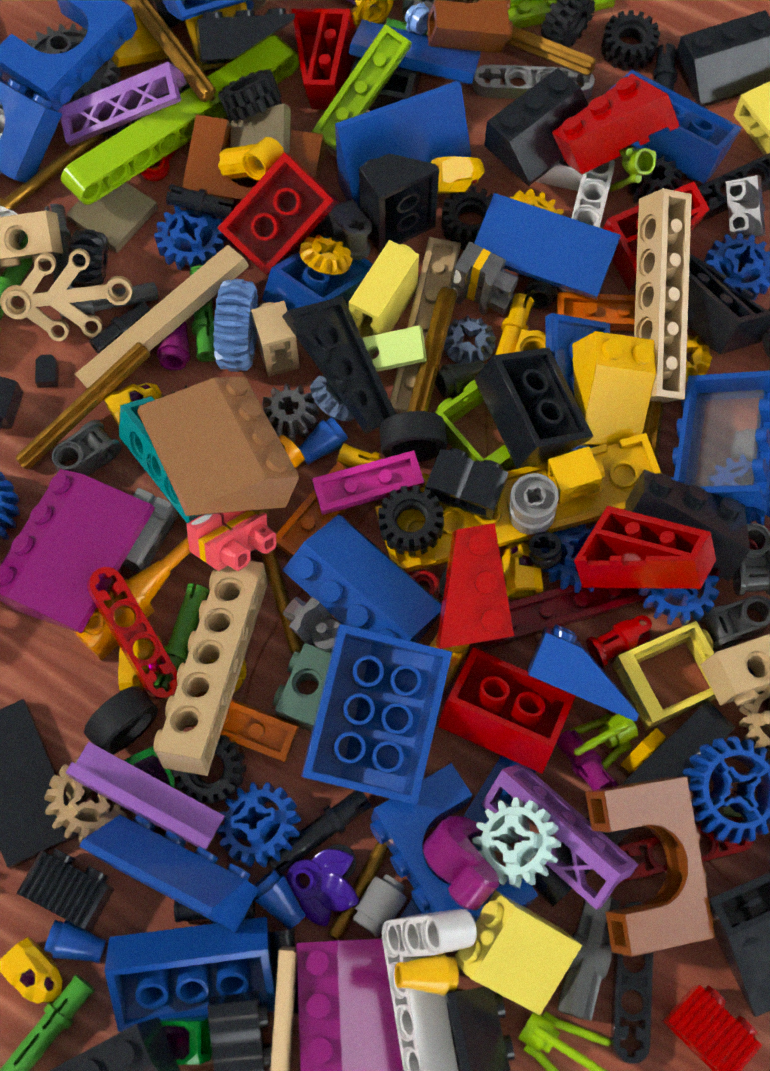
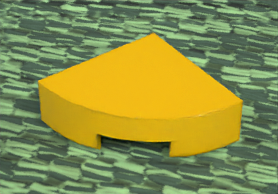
(643, 750)

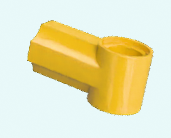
(250, 160)

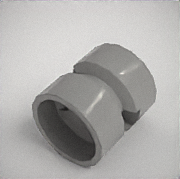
(533, 504)

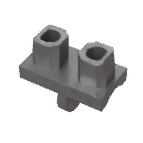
(745, 207)
(312, 623)

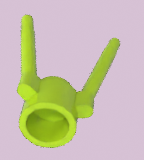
(636, 163)
(614, 731)
(541, 1034)

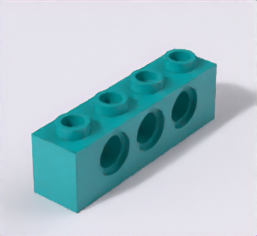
(138, 442)

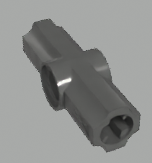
(590, 964)

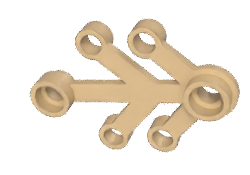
(60, 297)

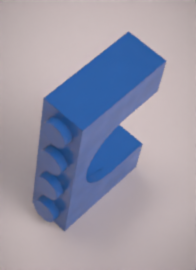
(62, 74)
(26, 131)
(403, 830)

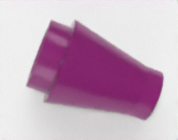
(174, 349)

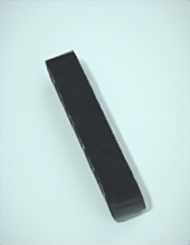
(666, 761)

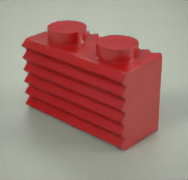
(711, 1031)

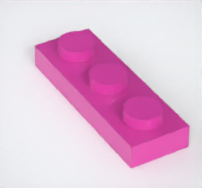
(367, 482)

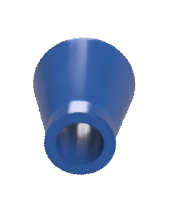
(323, 440)
(278, 899)
(74, 943)

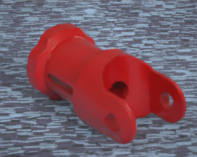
(619, 640)

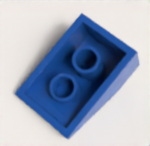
(303, 286)
(570, 667)

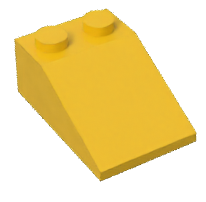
(613, 384)

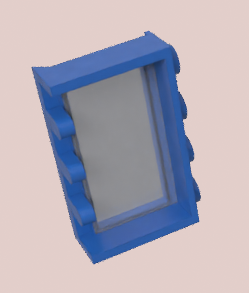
(726, 436)

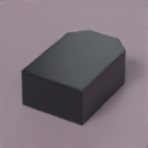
(46, 371)

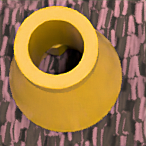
(428, 974)

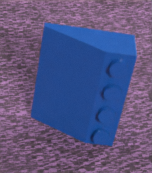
(414, 128)
(376, 714)

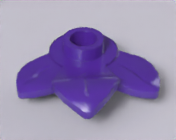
(326, 887)

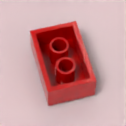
(278, 213)
(506, 710)

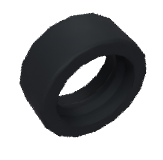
(413, 431)
(121, 720)

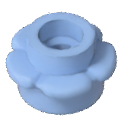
(417, 18)

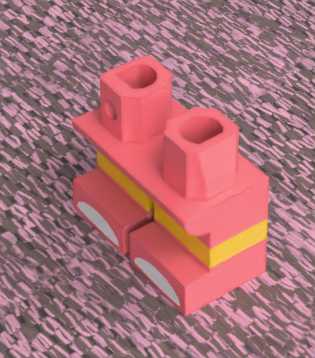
(229, 538)

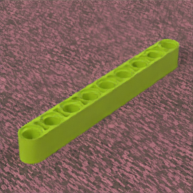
(169, 128)

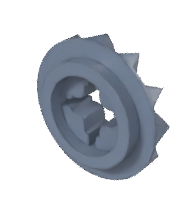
(466, 352)
(328, 400)

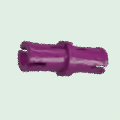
(587, 764)

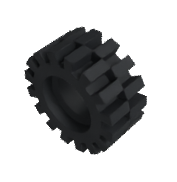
(567, 21)
(634, 27)
(249, 95)
(459, 204)
(407, 500)
(228, 782)

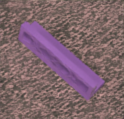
(120, 97)
(145, 796)
(573, 831)

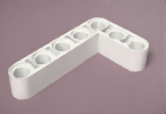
(589, 185)
(420, 1015)

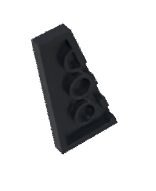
(340, 354)

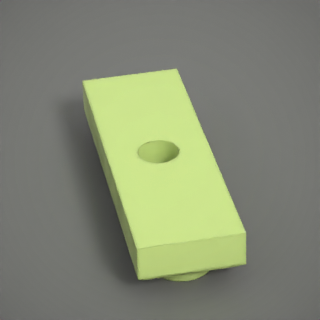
(397, 348)

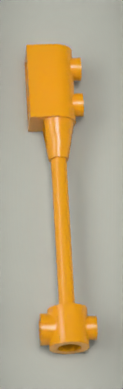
(147, 584)

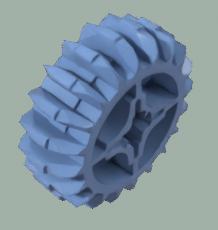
(234, 325)

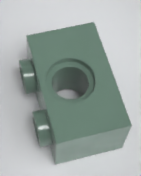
(289, 702)

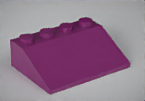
(66, 540)
(346, 1007)

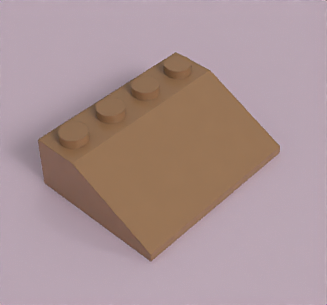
(219, 448)

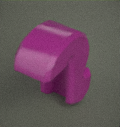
(458, 862)

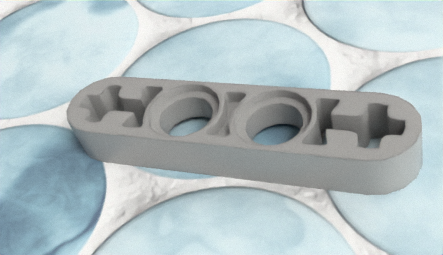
(529, 74)

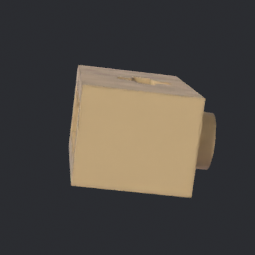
(275, 338)

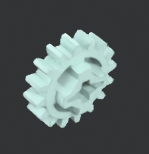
(514, 825)

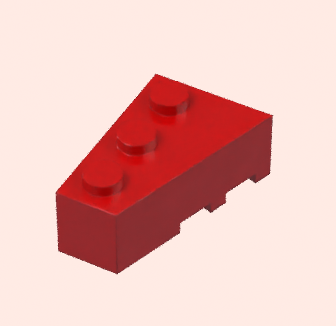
(323, 51)
(613, 122)
(627, 226)
(644, 553)
(475, 590)

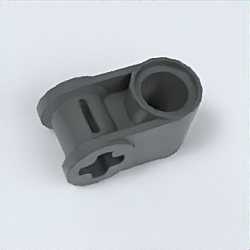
(349, 226)
(87, 449)
(754, 571)
(731, 623)

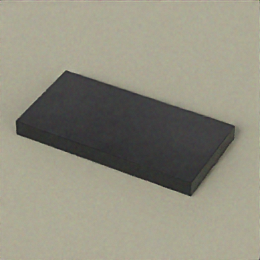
(23, 785)

